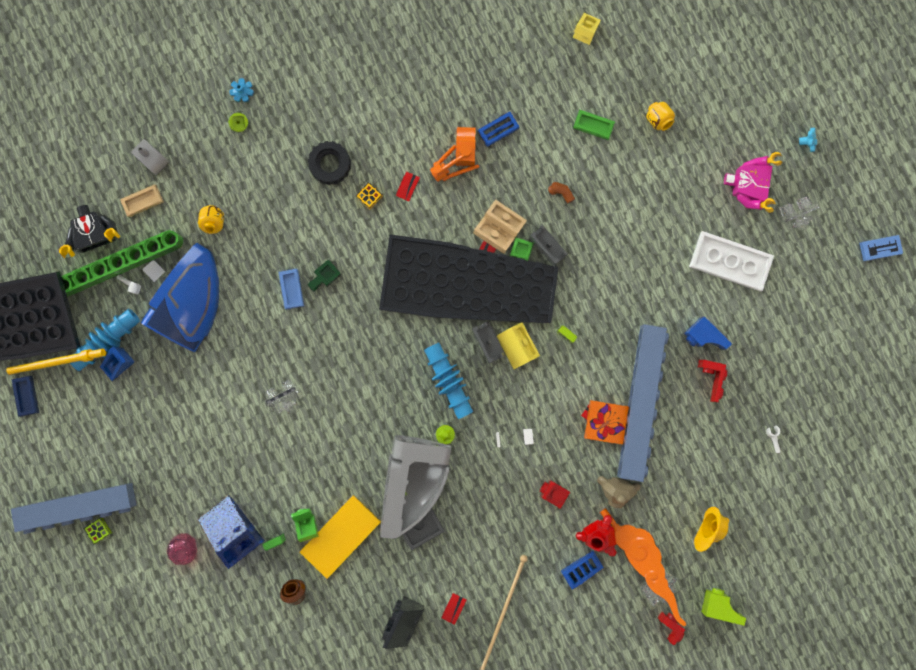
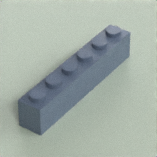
(73, 507)

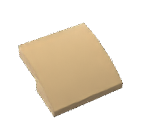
(499, 226)

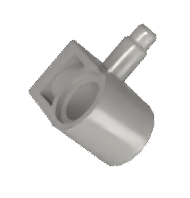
(150, 157)

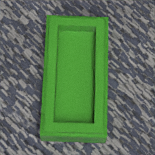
(593, 124)

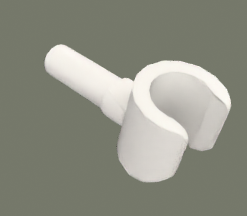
(133, 287)
(774, 438)

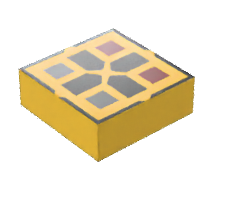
(369, 195)

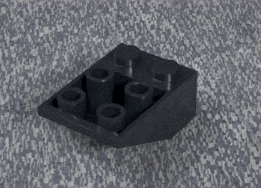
(402, 623)

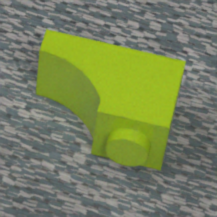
(718, 606)

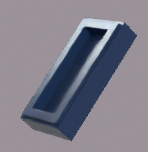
(25, 396)

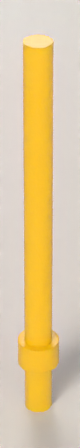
(85, 356)

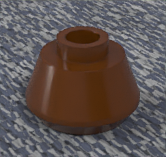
(293, 592)

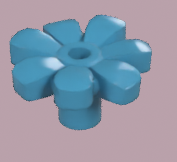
(241, 90)

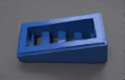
(586, 575)

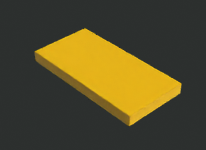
(340, 536)

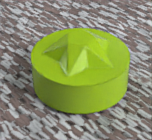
(238, 122)
(445, 434)

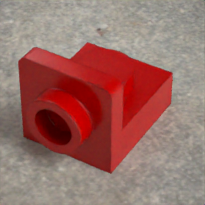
(554, 493)

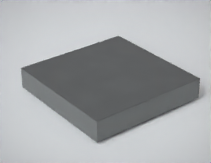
(424, 530)

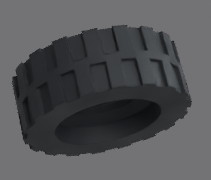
(324, 149)

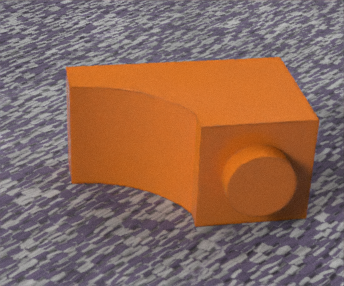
(465, 145)

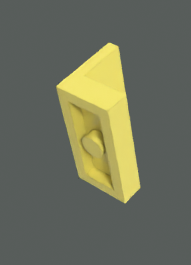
(518, 345)

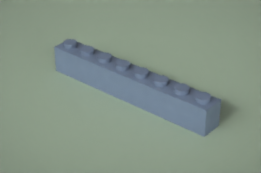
(642, 402)

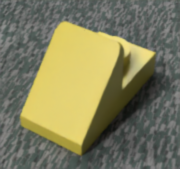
(586, 28)

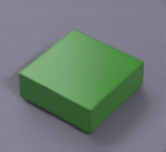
(521, 249)
(278, 540)

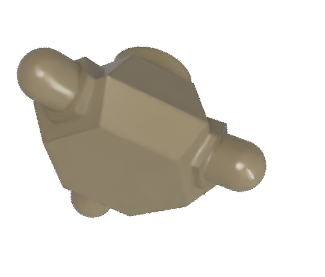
(618, 490)

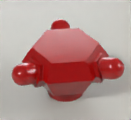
(599, 536)

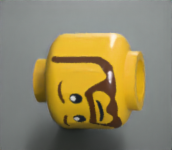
(660, 116)
(211, 219)

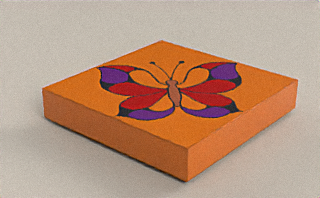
(606, 422)

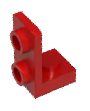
(720, 376)

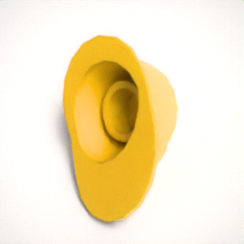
(711, 530)

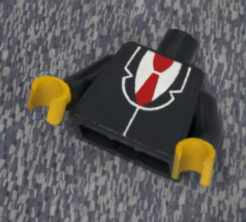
(88, 232)

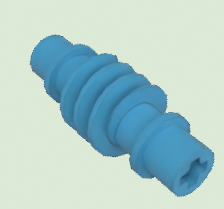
(109, 336)
(448, 381)

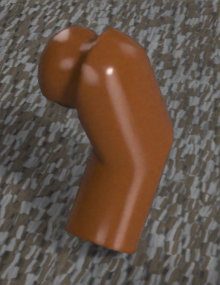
(563, 189)

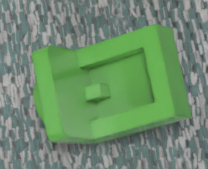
(305, 524)

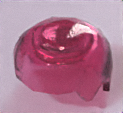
(182, 549)

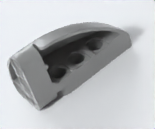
(420, 471)

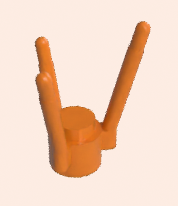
(441, 171)

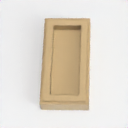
(141, 200)

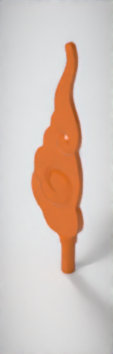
(646, 560)

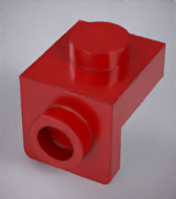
(678, 630)

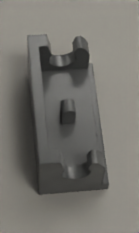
(548, 245)
(488, 342)

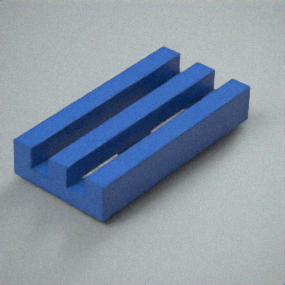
(512, 121)

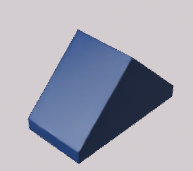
(116, 362)

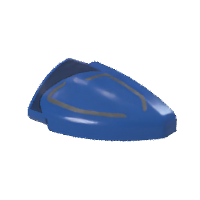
(186, 300)

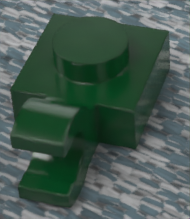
(325, 274)

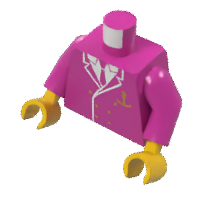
(753, 182)

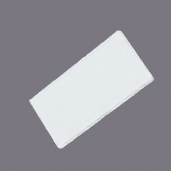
(731, 261)

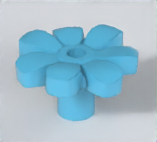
(809, 140)

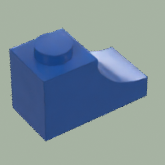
(705, 332)

